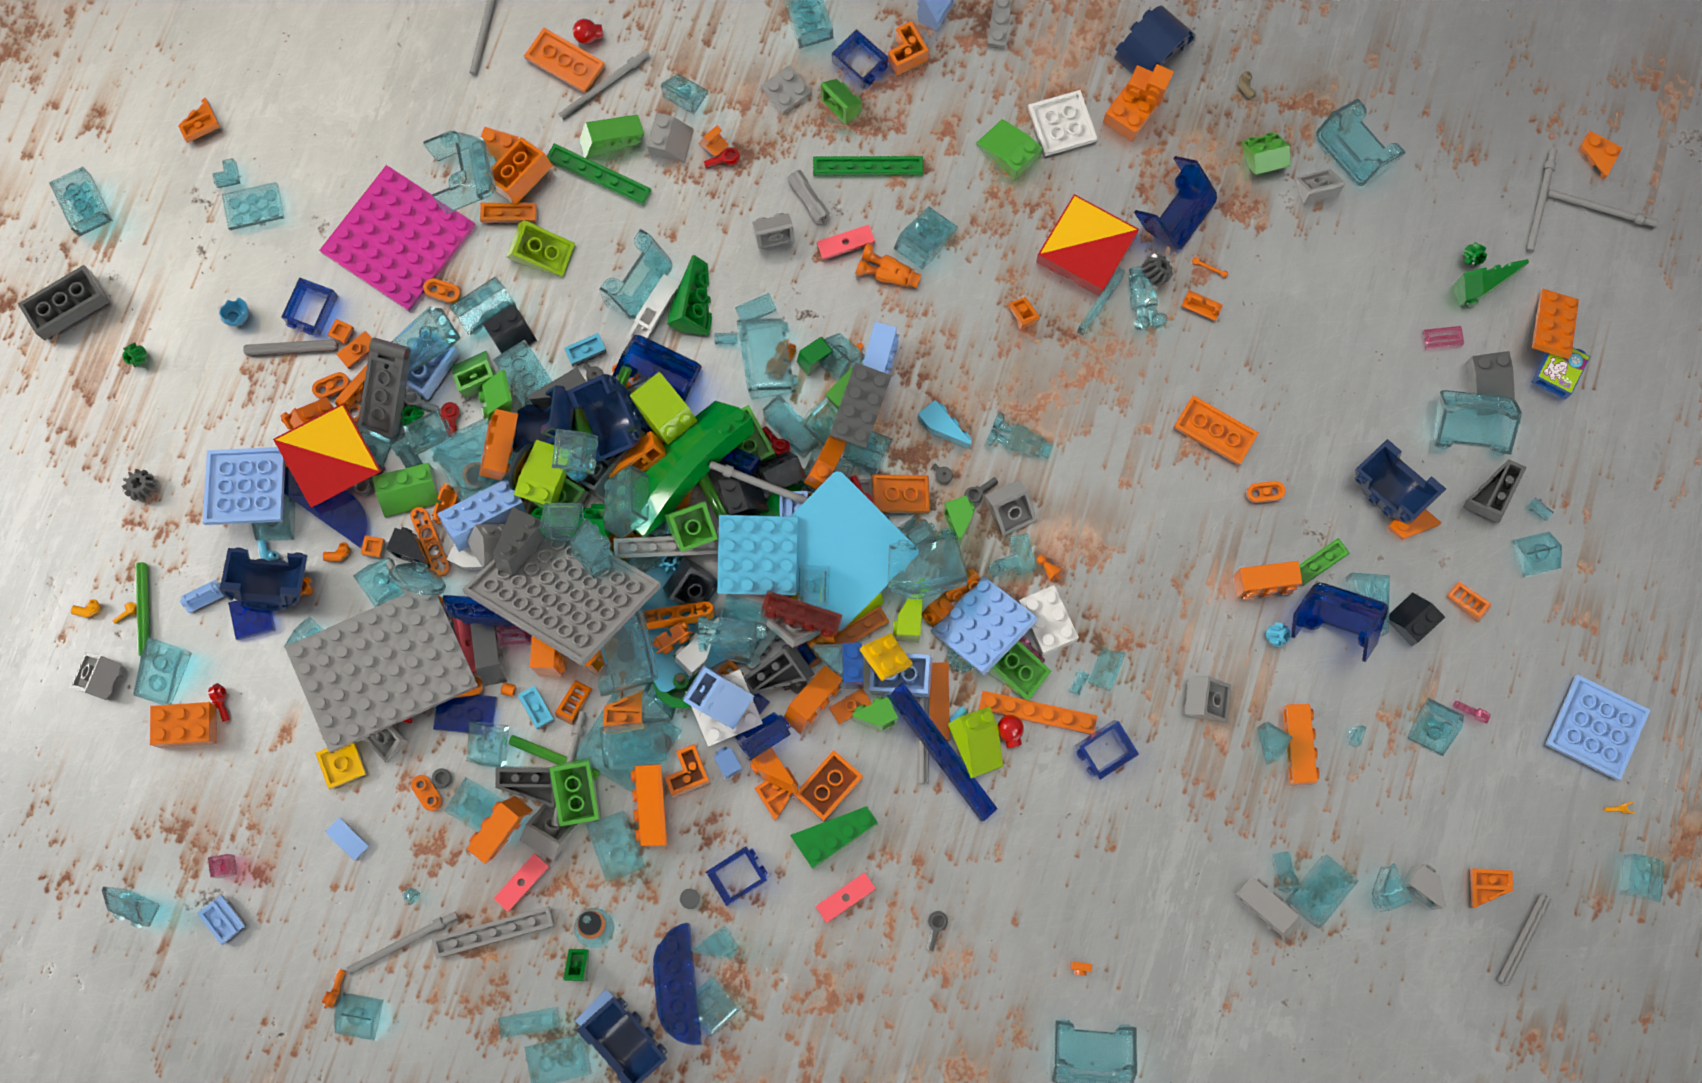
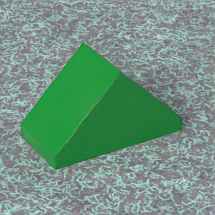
(813, 355)
(576, 965)

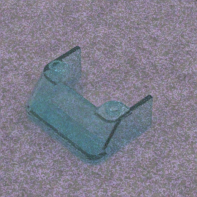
(476, 174)

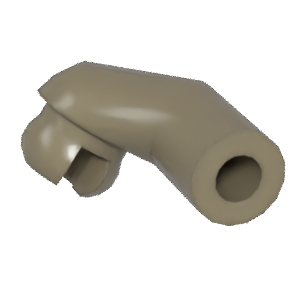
(1244, 84)

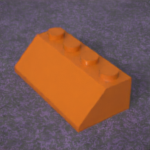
(649, 805)

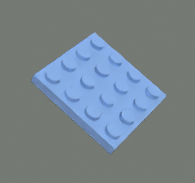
(244, 486)
(984, 625)
(1597, 727)

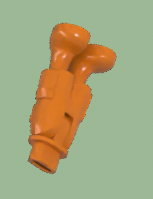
(889, 271)

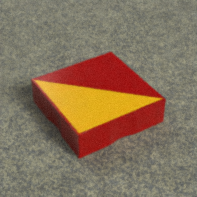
(1087, 245)
(327, 455)

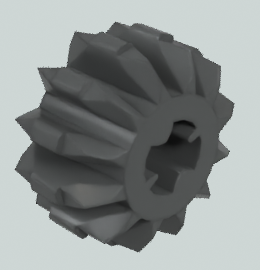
(1157, 269)
(132, 488)

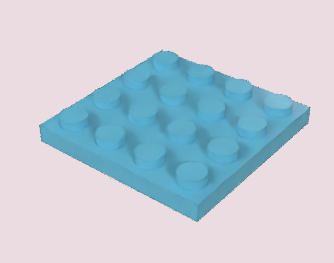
(757, 554)

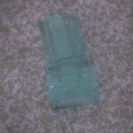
(403, 449)
(1285, 869)

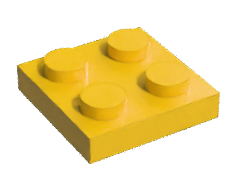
(886, 656)
(340, 765)

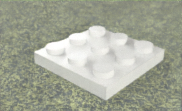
(1062, 123)
(716, 731)

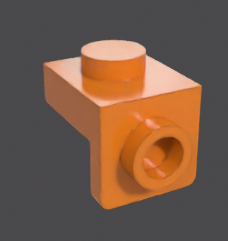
(937, 610)

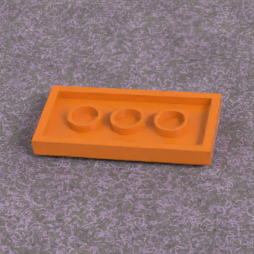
(564, 60)
(1555, 323)
(1216, 430)

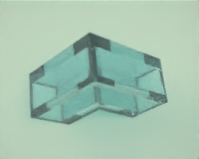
(229, 176)
(1003, 565)

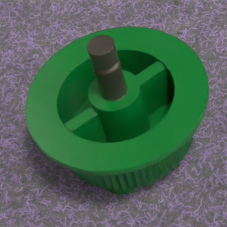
(674, 697)

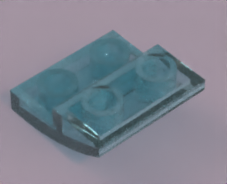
(714, 1006)

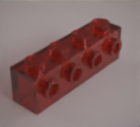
(802, 613)

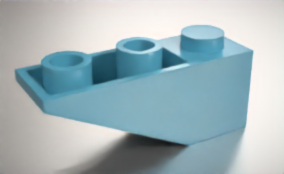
(942, 425)

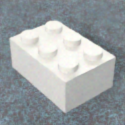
(1054, 625)

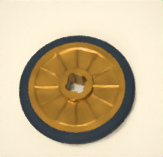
(518, 464)

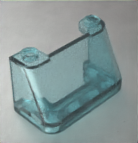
(1355, 145)
(631, 294)
(766, 357)
(1476, 420)
(926, 567)
(628, 658)
(1093, 1055)

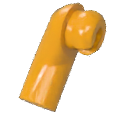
(92, 608)

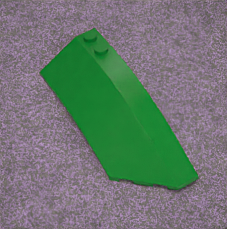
(687, 458)

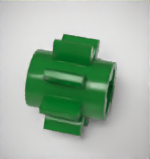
(1475, 254)
(134, 354)
(411, 414)

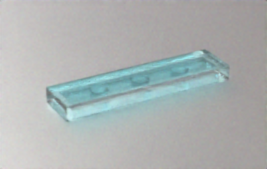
(1101, 301)

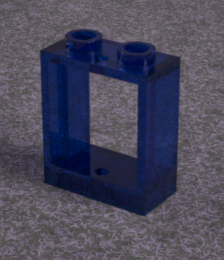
(848, 46)
(296, 297)
(764, 736)
(1122, 738)
(712, 874)

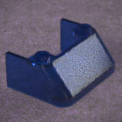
(1187, 208)
(649, 358)
(1344, 611)

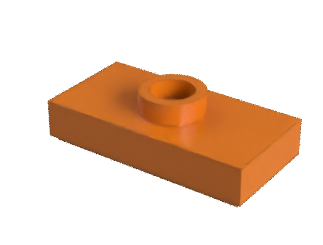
(355, 350)
(843, 709)

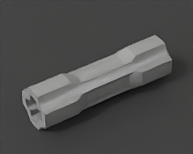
(806, 193)

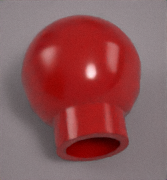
(586, 31)
(1011, 730)

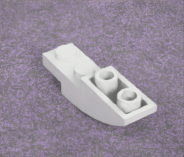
(654, 307)

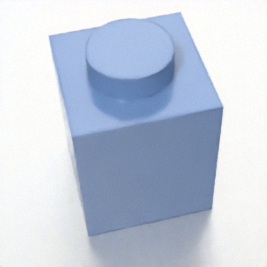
(727, 762)

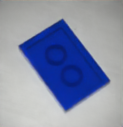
(459, 711)

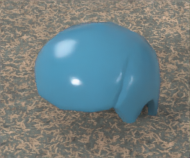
(234, 312)

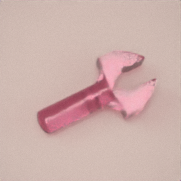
(1027, 644)
(1479, 715)

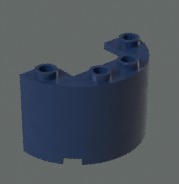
(1153, 40)
(609, 413)
(542, 424)
(1395, 485)
(261, 582)
(623, 1041)

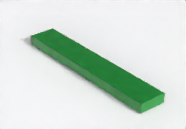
(867, 165)
(598, 174)

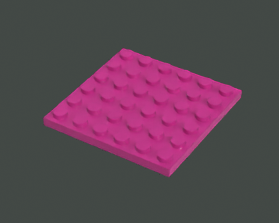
(396, 238)

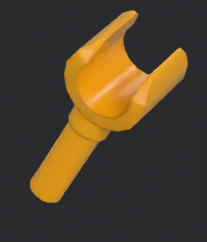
(130, 608)
(1623, 808)

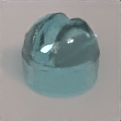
(410, 895)

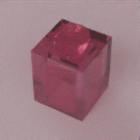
(222, 866)

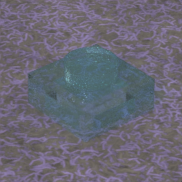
(1356, 735)

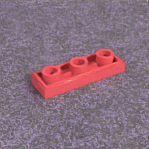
(834, 245)
(464, 637)
(512, 891)
(835, 905)

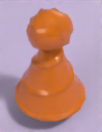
(1051, 570)
(822, 640)

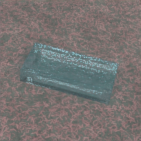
(756, 308)
(1021, 546)

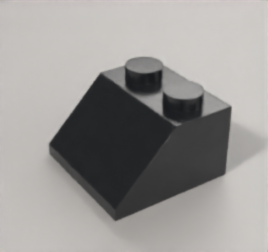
(509, 329)
(782, 470)
(742, 497)
(407, 546)
(690, 584)
(1415, 618)

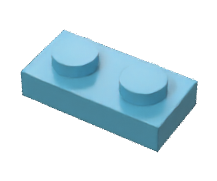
(585, 349)
(535, 707)

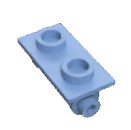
(201, 596)

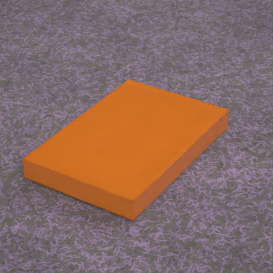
(901, 493)

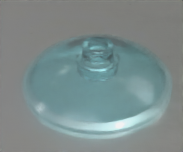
(417, 578)

